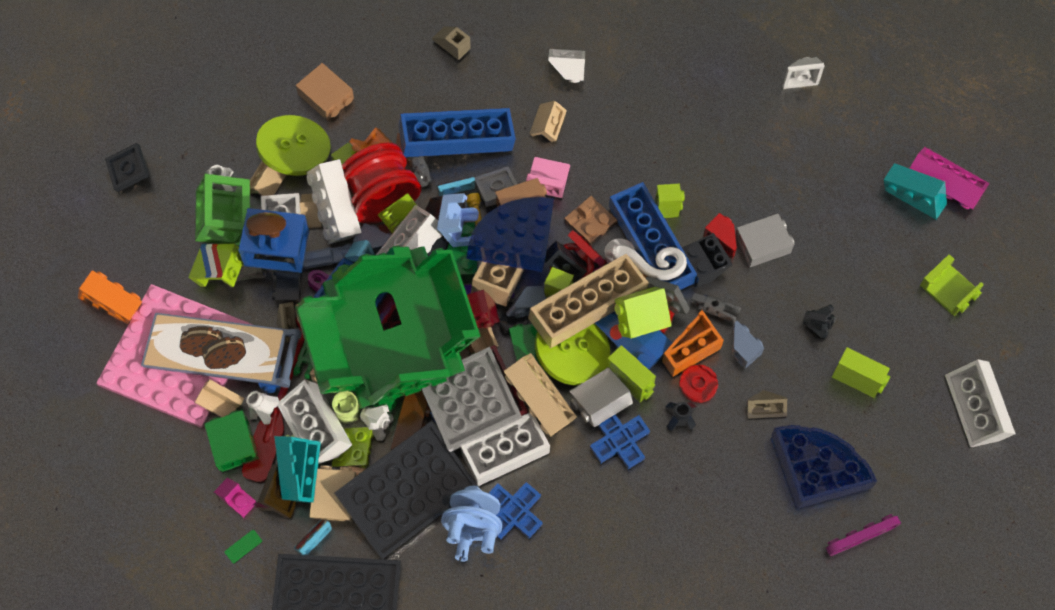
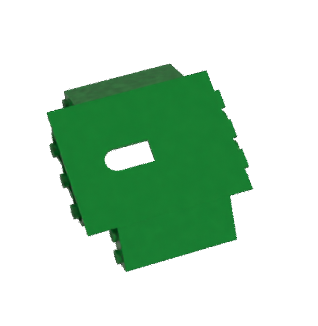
(348, 338)

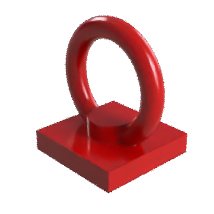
(585, 251)

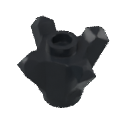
(820, 320)
(681, 415)

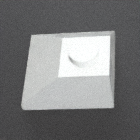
(568, 63)
(803, 73)

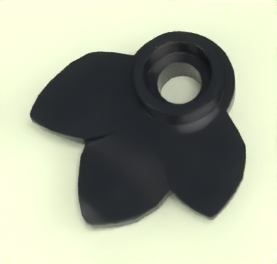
(509, 321)

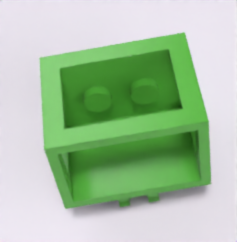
(221, 213)

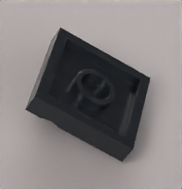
(127, 167)

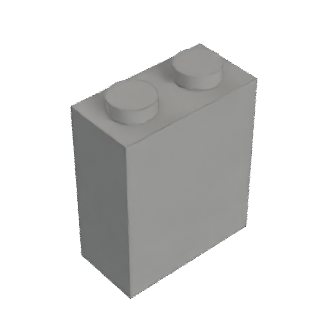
(764, 240)
(600, 397)

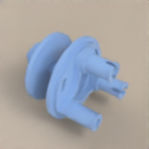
(472, 520)

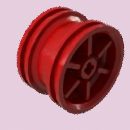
(378, 179)

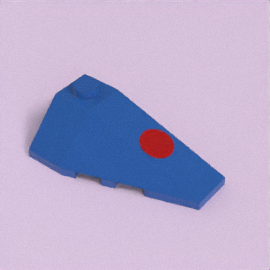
(645, 348)

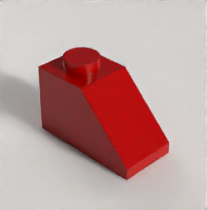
(725, 233)

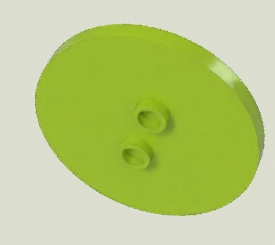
(292, 144)
(576, 357)

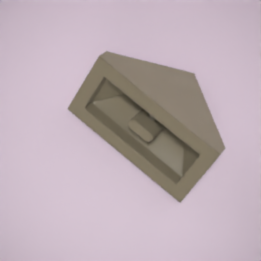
(286, 317)
(766, 405)

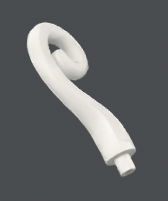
(644, 267)

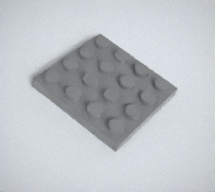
(472, 401)

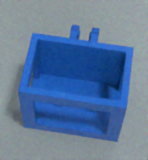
(289, 244)

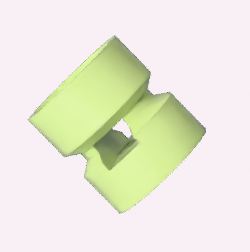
(346, 407)

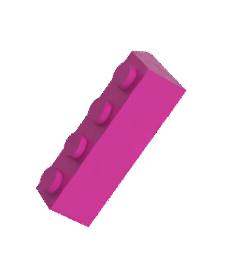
(959, 182)

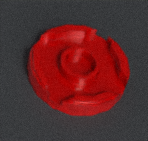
(698, 383)

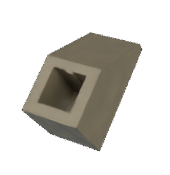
(453, 41)

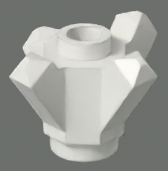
(222, 171)
(261, 405)
(377, 420)

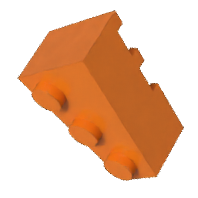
(109, 296)
(693, 345)

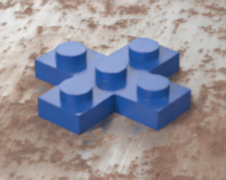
(620, 440)
(515, 510)

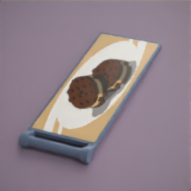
(219, 349)

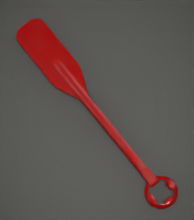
(265, 433)

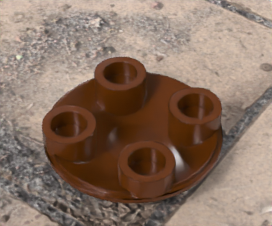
(266, 224)

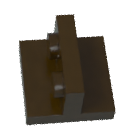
(271, 497)

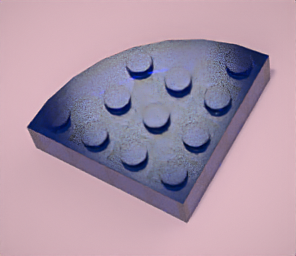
(514, 234)
(820, 465)

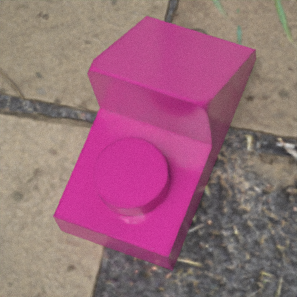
(235, 497)

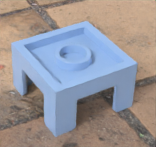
(453, 217)

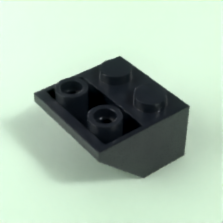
(707, 259)

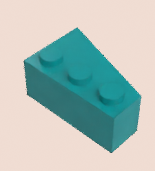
(917, 189)
(297, 467)

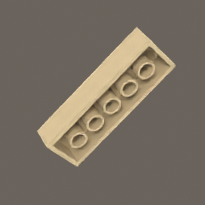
(586, 300)

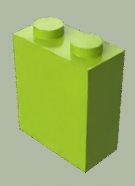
(642, 312)
(632, 373)
(861, 373)

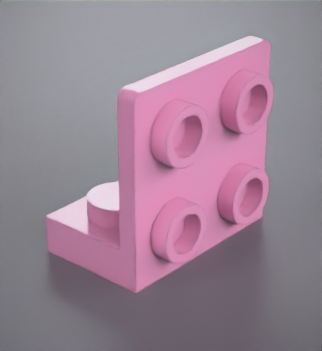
(551, 174)

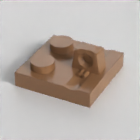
(590, 220)

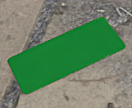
(243, 546)

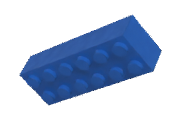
(456, 132)
(648, 230)

